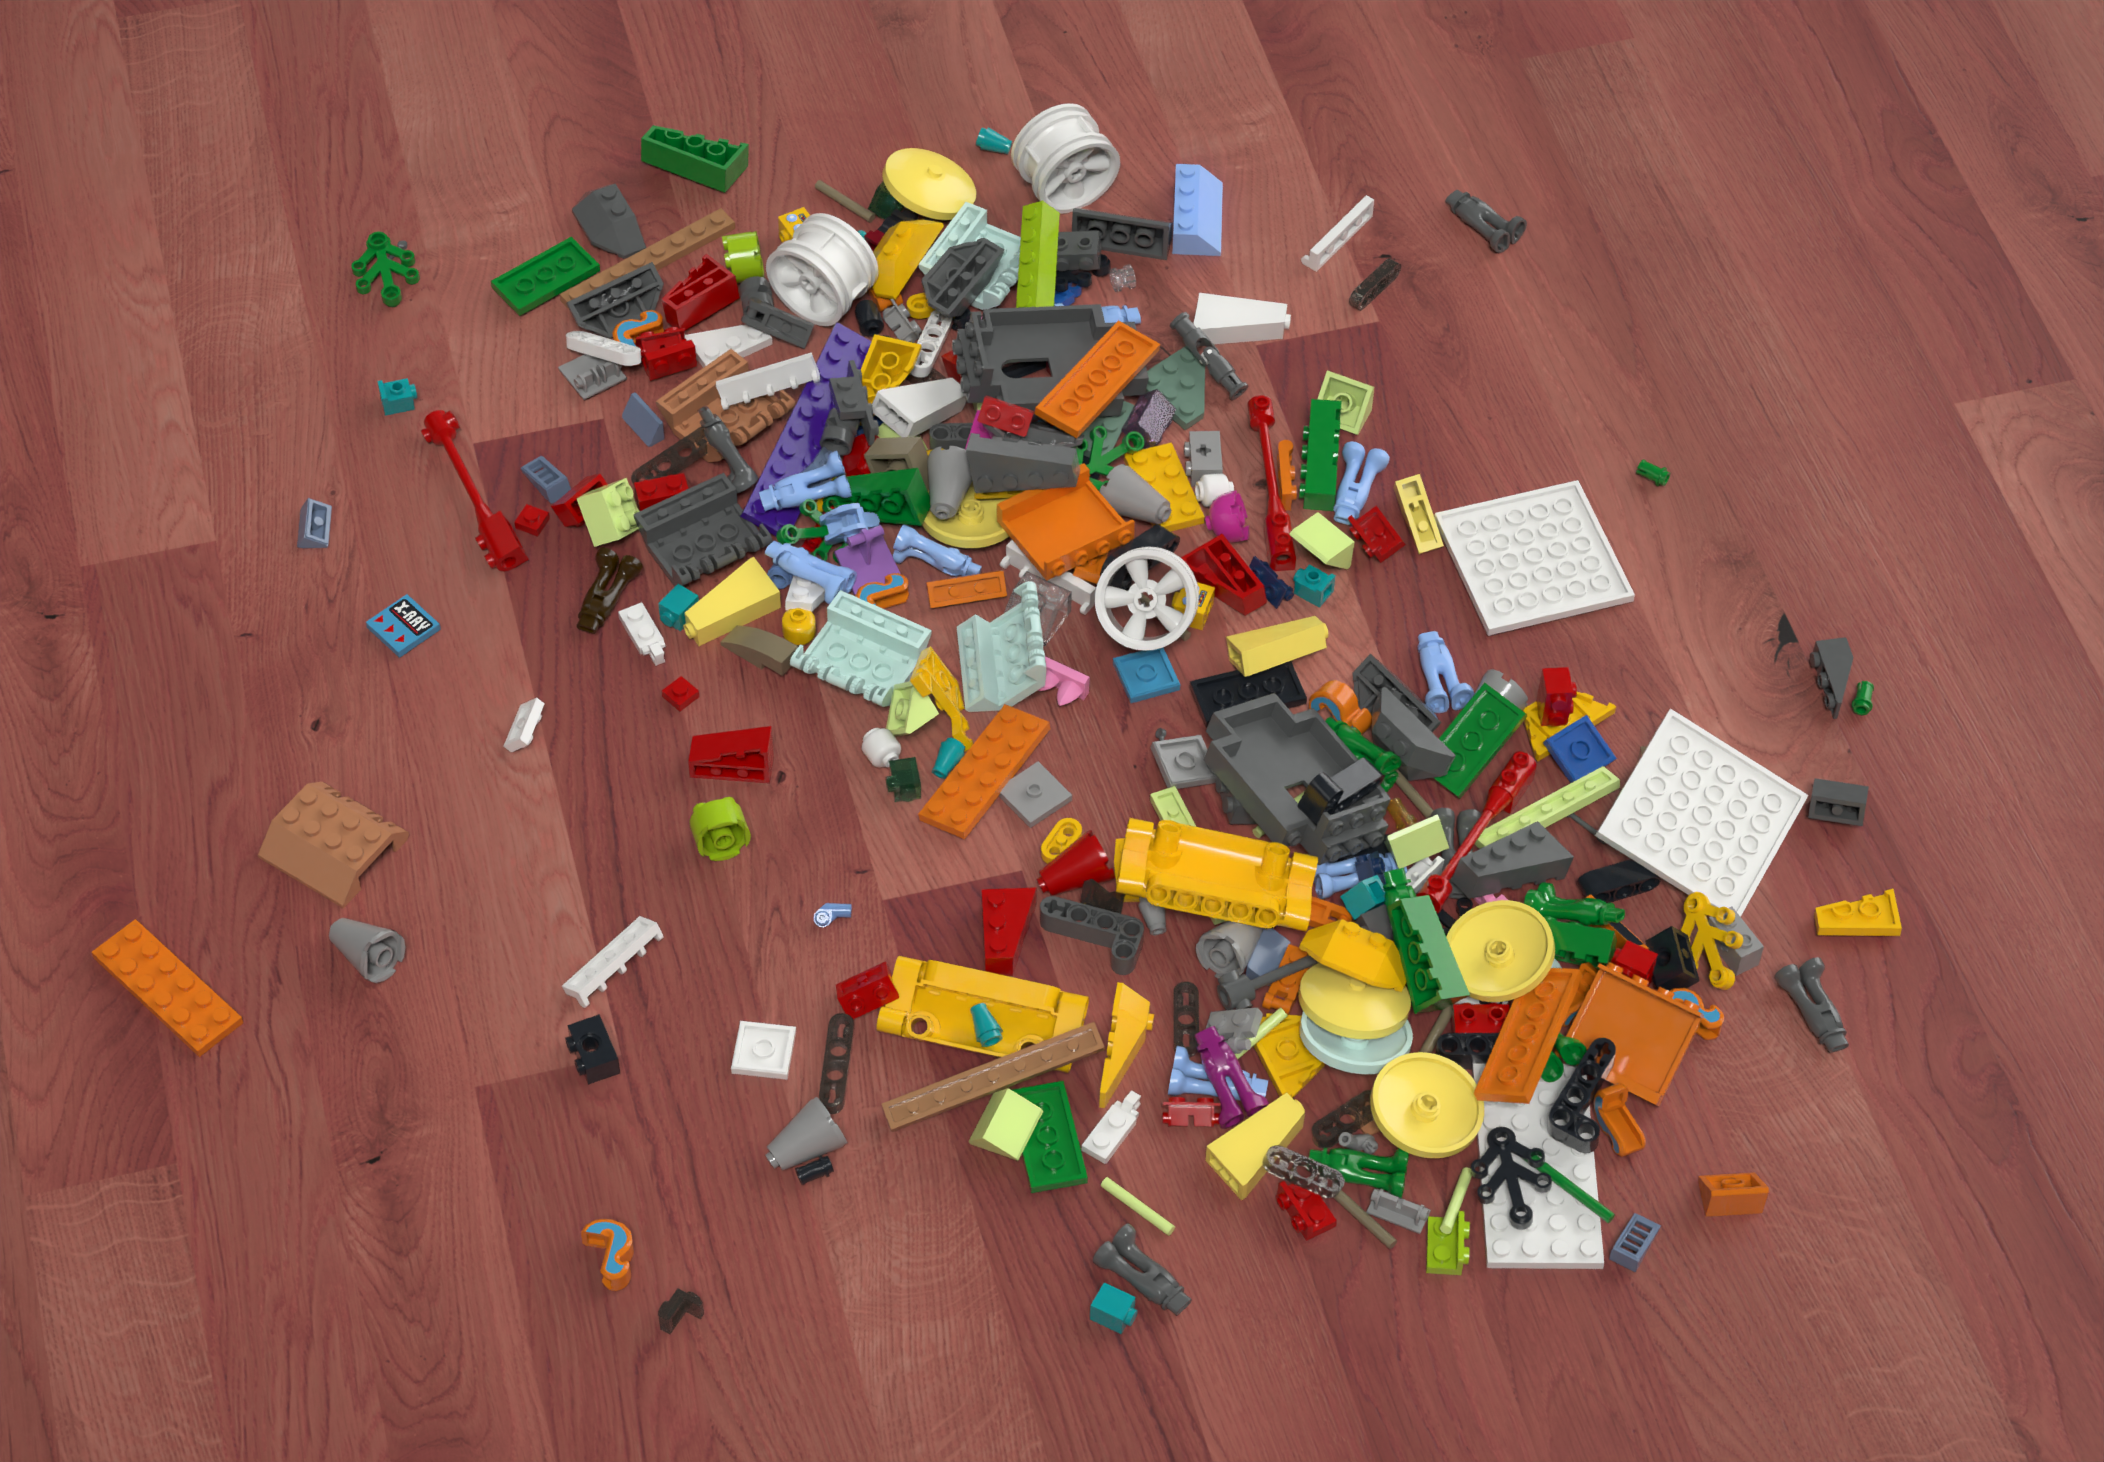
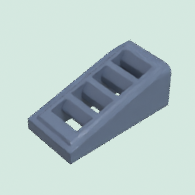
(548, 481)
(1626, 1258)

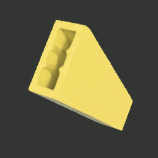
(734, 602)
(1276, 644)
(1240, 1152)

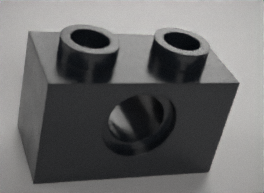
(1675, 960)
(592, 1035)

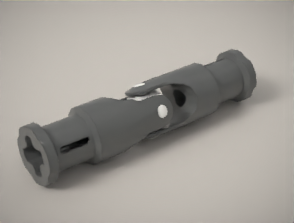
(1217, 365)

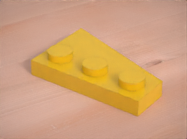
(1860, 918)

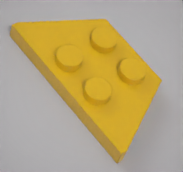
(1583, 706)
(1286, 1057)

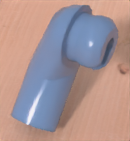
(830, 912)

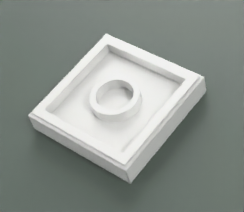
(763, 1050)

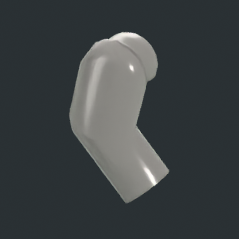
(1359, 1142)

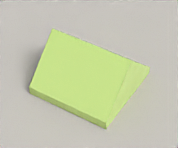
(1355, 398)
(1325, 541)
(908, 710)
(1417, 842)
(1006, 1124)

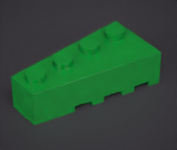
(695, 157)
(1320, 455)
(892, 495)
(1581, 943)
(1426, 955)

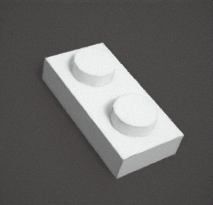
(524, 724)

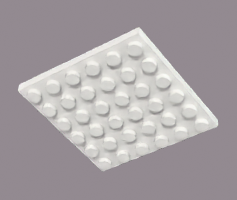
(1533, 557)
(1701, 814)

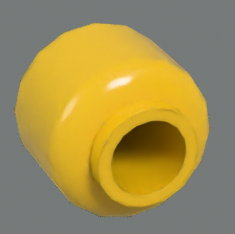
(798, 626)

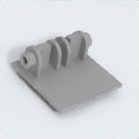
(591, 374)

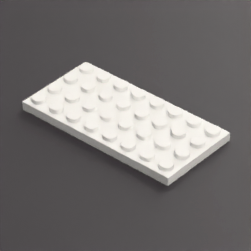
(1562, 1228)

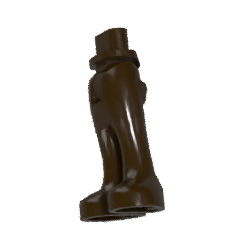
(599, 603)

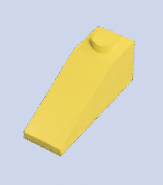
(1418, 513)

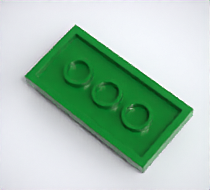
(545, 276)
(1478, 736)
(1053, 1151)

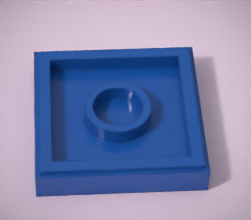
(1579, 749)

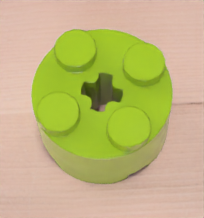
(743, 255)
(719, 829)

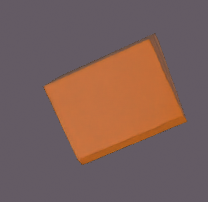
(1732, 1194)

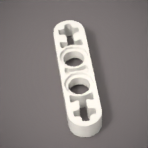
(931, 343)
(603, 348)

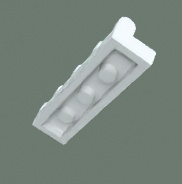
(1339, 234)
(767, 380)
(1082, 592)
(612, 959)

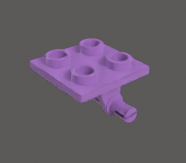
(868, 557)

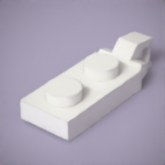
(643, 632)
(1113, 1128)

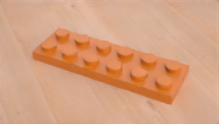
(1097, 379)
(984, 771)
(167, 988)
(1528, 1039)

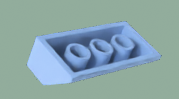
(1197, 211)

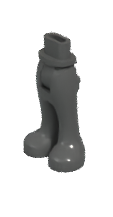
(1477, 213)
(718, 436)
(1464, 823)
(1822, 1016)
(1154, 1283)

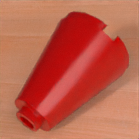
(1074, 865)

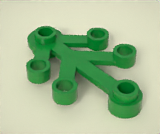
(378, 245)
(1099, 463)
(813, 532)

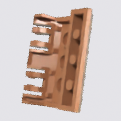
(743, 420)
(328, 841)

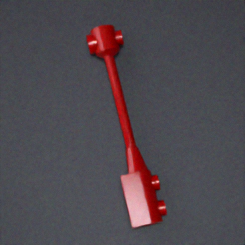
(1277, 521)
(494, 529)
(1502, 796)

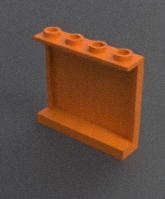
(1063, 525)
(1643, 1024)

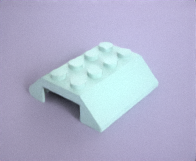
(968, 226)
(863, 649)
(1004, 657)

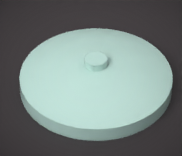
(1351, 1054)

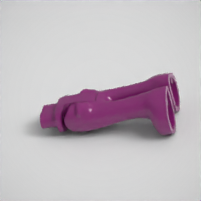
(1218, 1063)

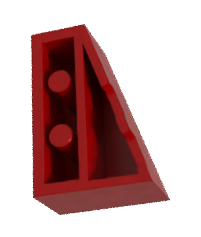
(700, 294)
(1223, 568)
(733, 755)
(1005, 924)

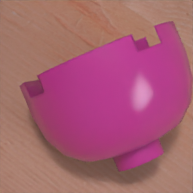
(1228, 517)

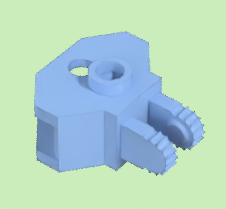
(846, 522)

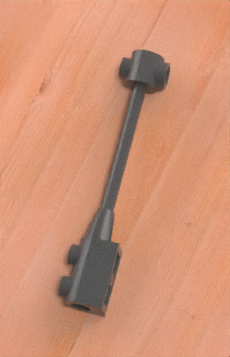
(1238, 990)

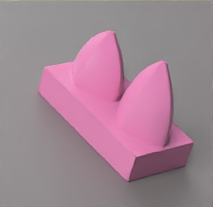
(1069, 681)

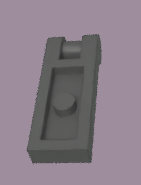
(778, 323)

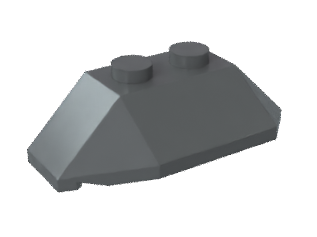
(609, 221)
(961, 276)
(617, 301)
(1038, 435)
(1373, 675)
(1404, 734)

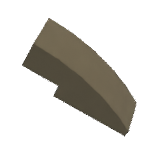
(760, 648)

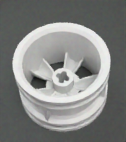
(1065, 157)
(822, 269)
(1137, 565)

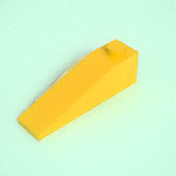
(887, 364)
(1127, 1035)

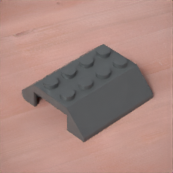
(699, 530)

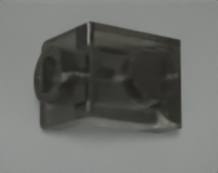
(1097, 896)
(673, 1310)

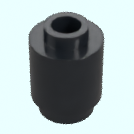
(868, 318)

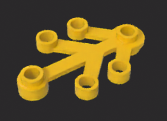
(1707, 934)

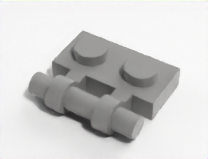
(1236, 1026)

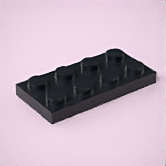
(1233, 688)

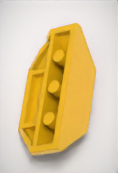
(901, 253)
(1356, 953)

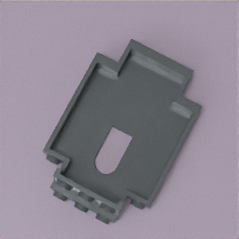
(1031, 335)
(1267, 749)

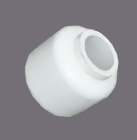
(1212, 486)
(880, 747)

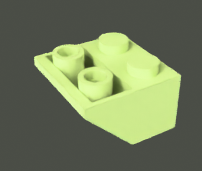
(609, 512)

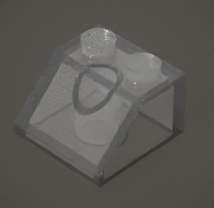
(1053, 604)

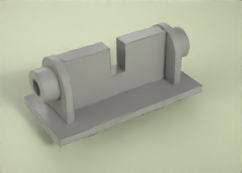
(896, 317)
(1398, 1211)

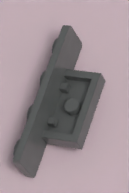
(851, 401)

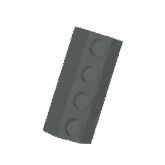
(1126, 233)

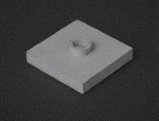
(1183, 762)
(1035, 794)

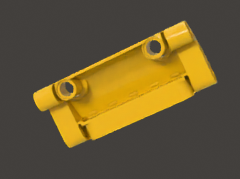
(1217, 874)
(947, 992)

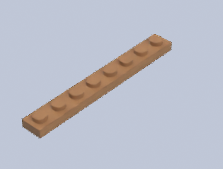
(661, 253)
(993, 1076)

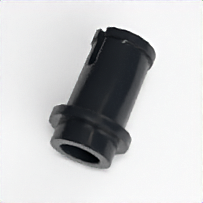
(814, 1170)

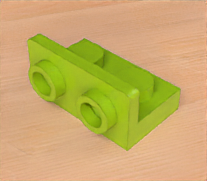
(1447, 1251)

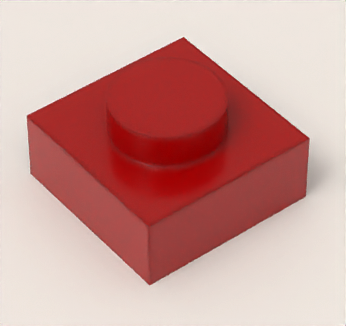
(532, 520)
(680, 693)

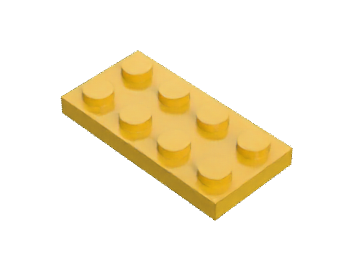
(1165, 474)

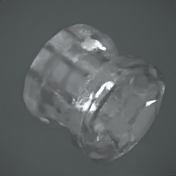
(1122, 278)

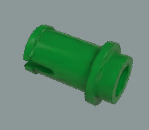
(1653, 472)
(1862, 703)

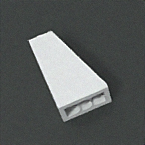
(1240, 319)
(918, 406)

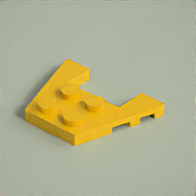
(934, 677)

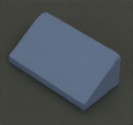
(643, 421)
(314, 524)
(1267, 953)

